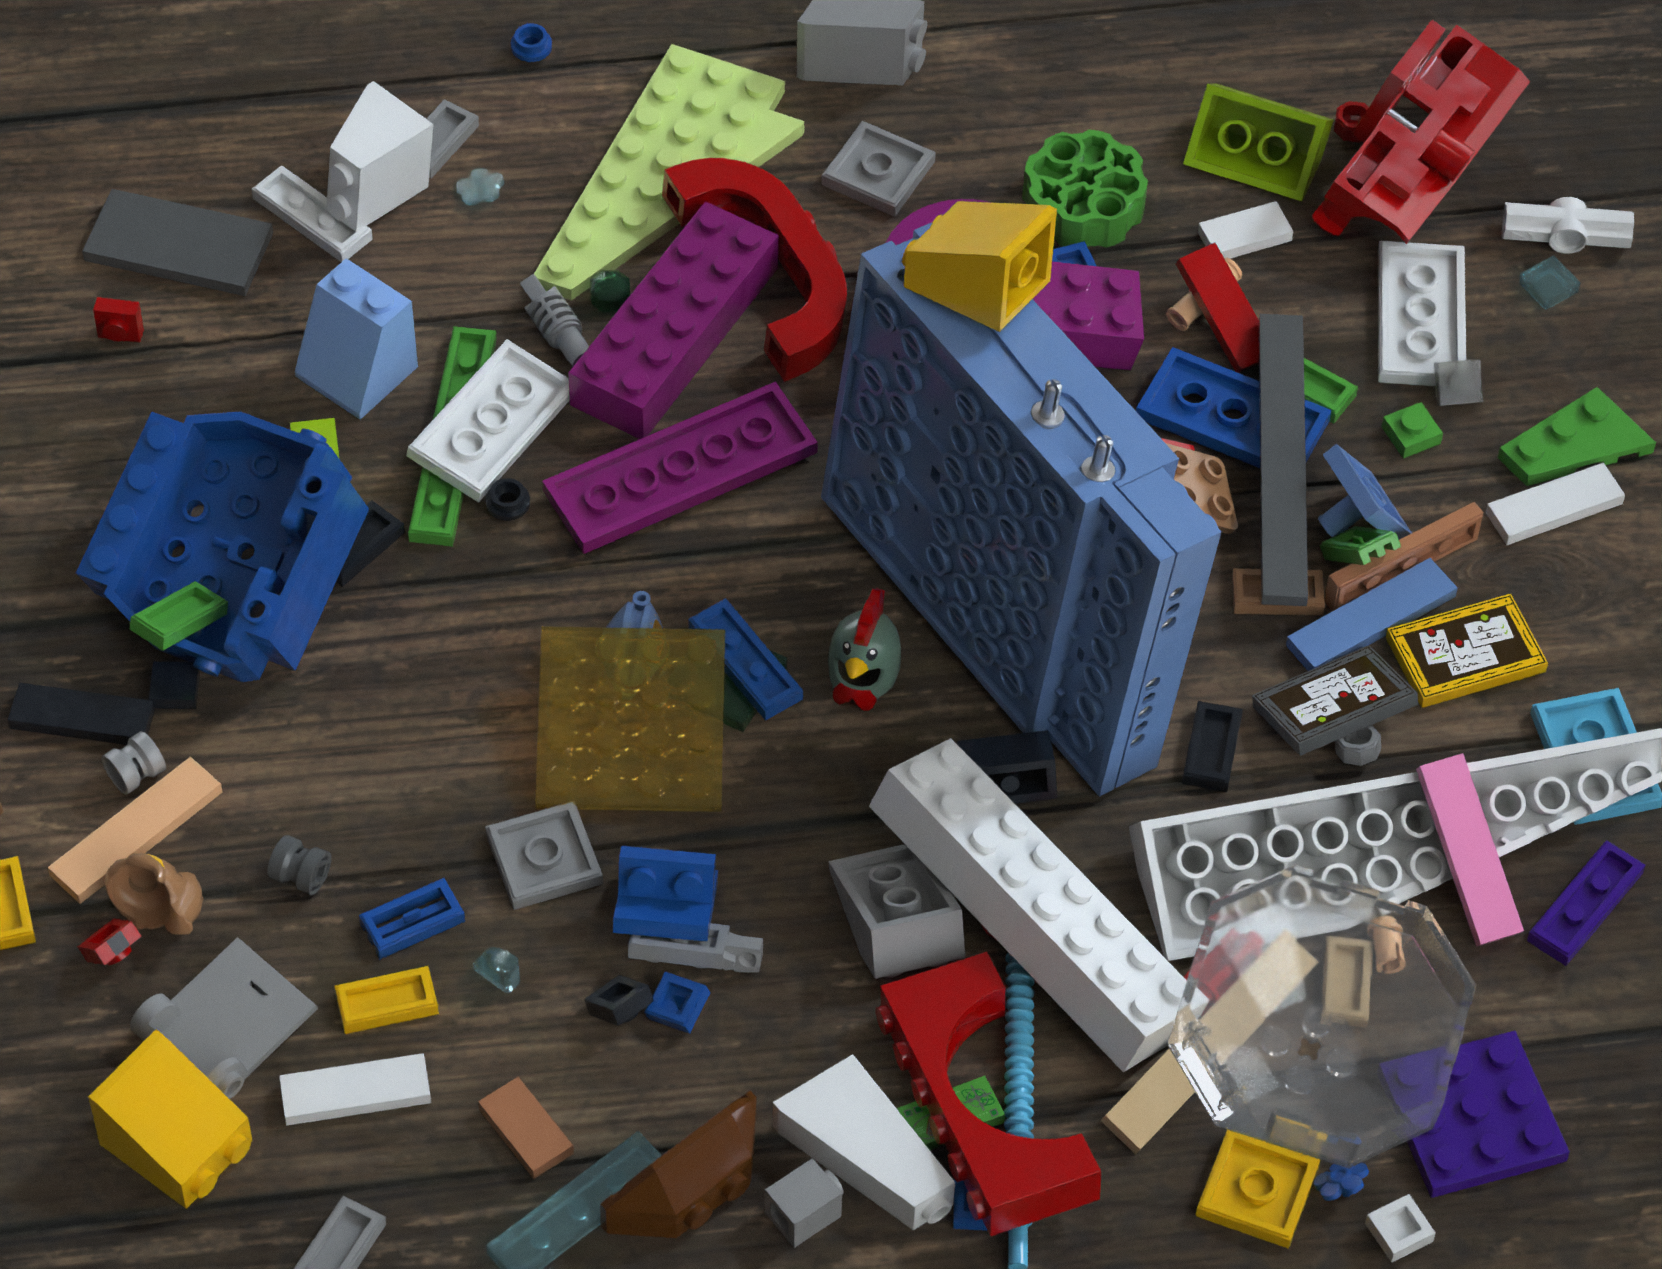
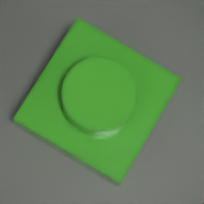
(1412, 430)

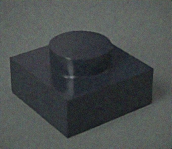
(619, 1000)

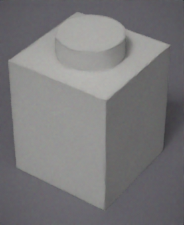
(804, 1202)

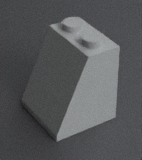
(861, 41)

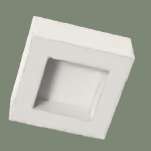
(1400, 1228)

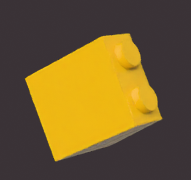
(983, 259)
(169, 1121)

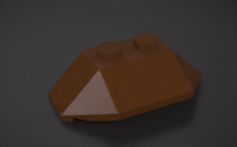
(689, 1178)

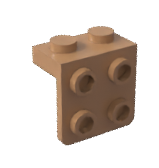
(1206, 485)

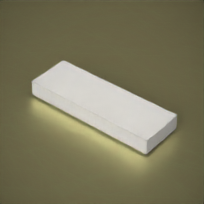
(307, 213)
(1555, 503)
(355, 1089)

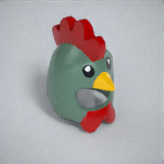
(865, 643)

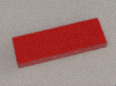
(1223, 305)

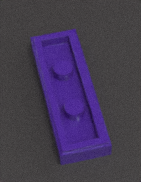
(1586, 903)

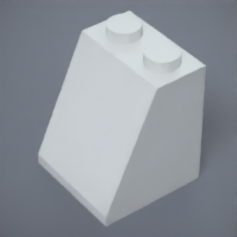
(377, 158)

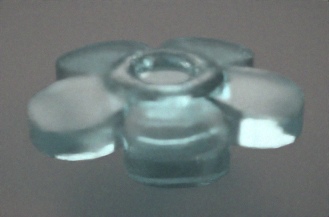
(481, 186)

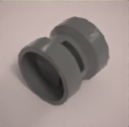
(299, 864)

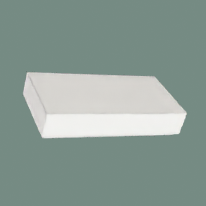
(1247, 230)

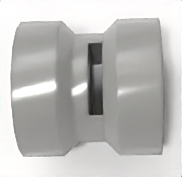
(133, 762)

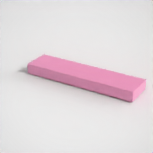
(1469, 850)

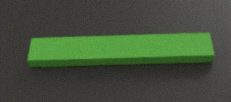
(436, 501)

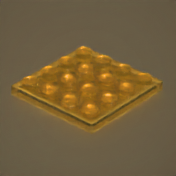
(631, 718)

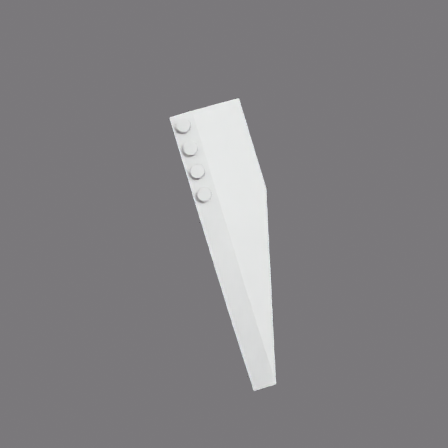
(1373, 829)

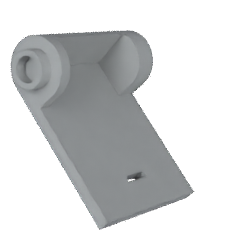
(224, 1020)

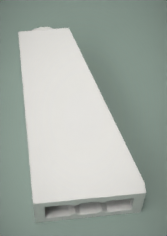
(866, 1142)

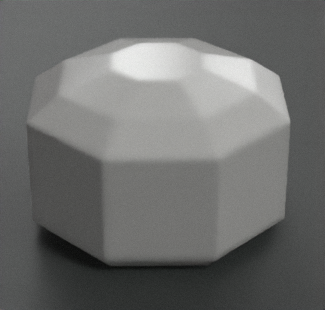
(1359, 746)

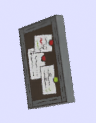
(1334, 700)

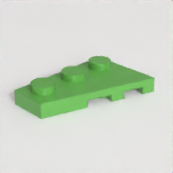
(1575, 437)

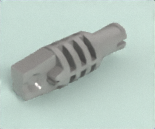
(555, 319)

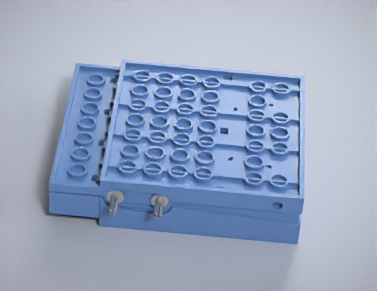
(1021, 516)

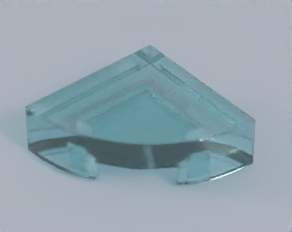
(499, 968)

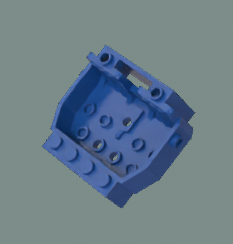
(258, 492)

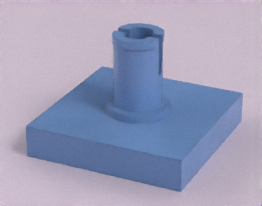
(1364, 499)

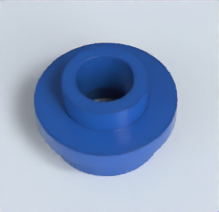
(531, 43)

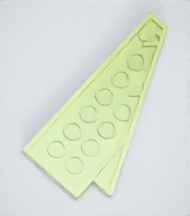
(685, 114)

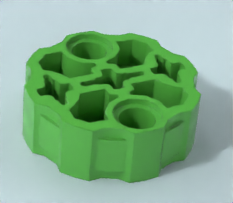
(1091, 184)

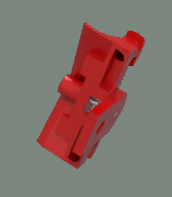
(1410, 169)

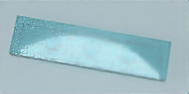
(571, 1210)

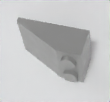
(898, 911)

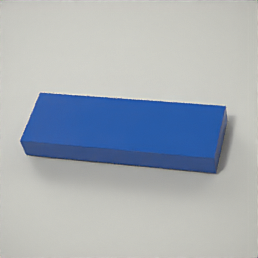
(750, 661)

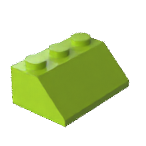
(1257, 141)

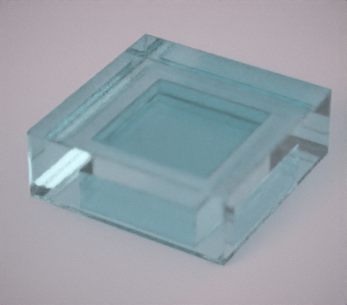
(1549, 282)

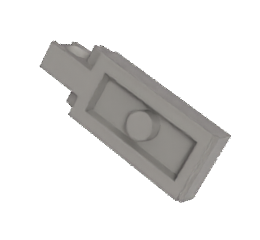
(720, 951)

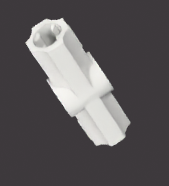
(1567, 225)

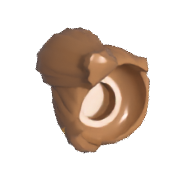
(154, 893)

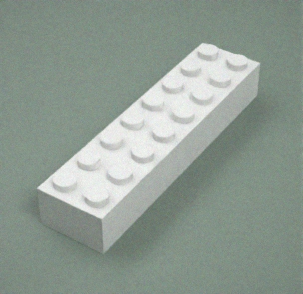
(1033, 901)

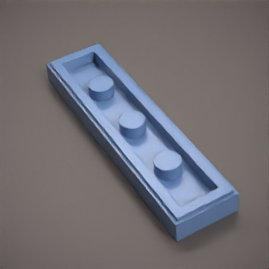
(1371, 615)

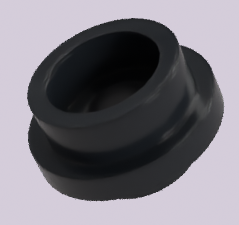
(507, 490)

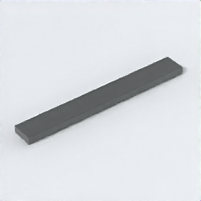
(1282, 461)

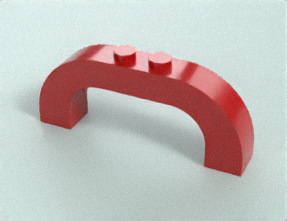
(753, 194)

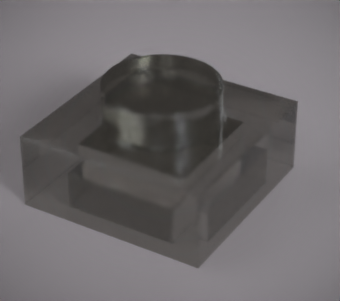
(1458, 382)

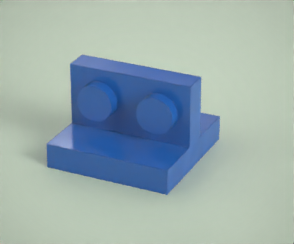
(665, 893)

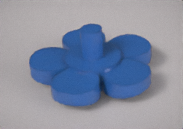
(1341, 1181)

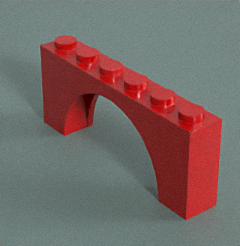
(1006, 1175)

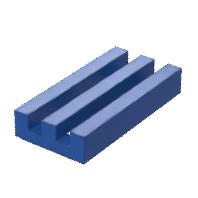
(415, 924)

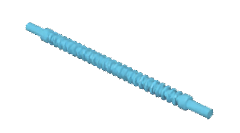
(1019, 1080)

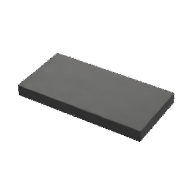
(178, 242)

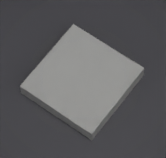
(878, 168)
(544, 855)

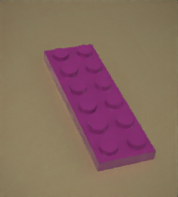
(679, 467)

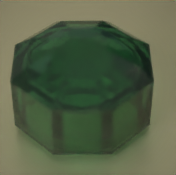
(609, 290)

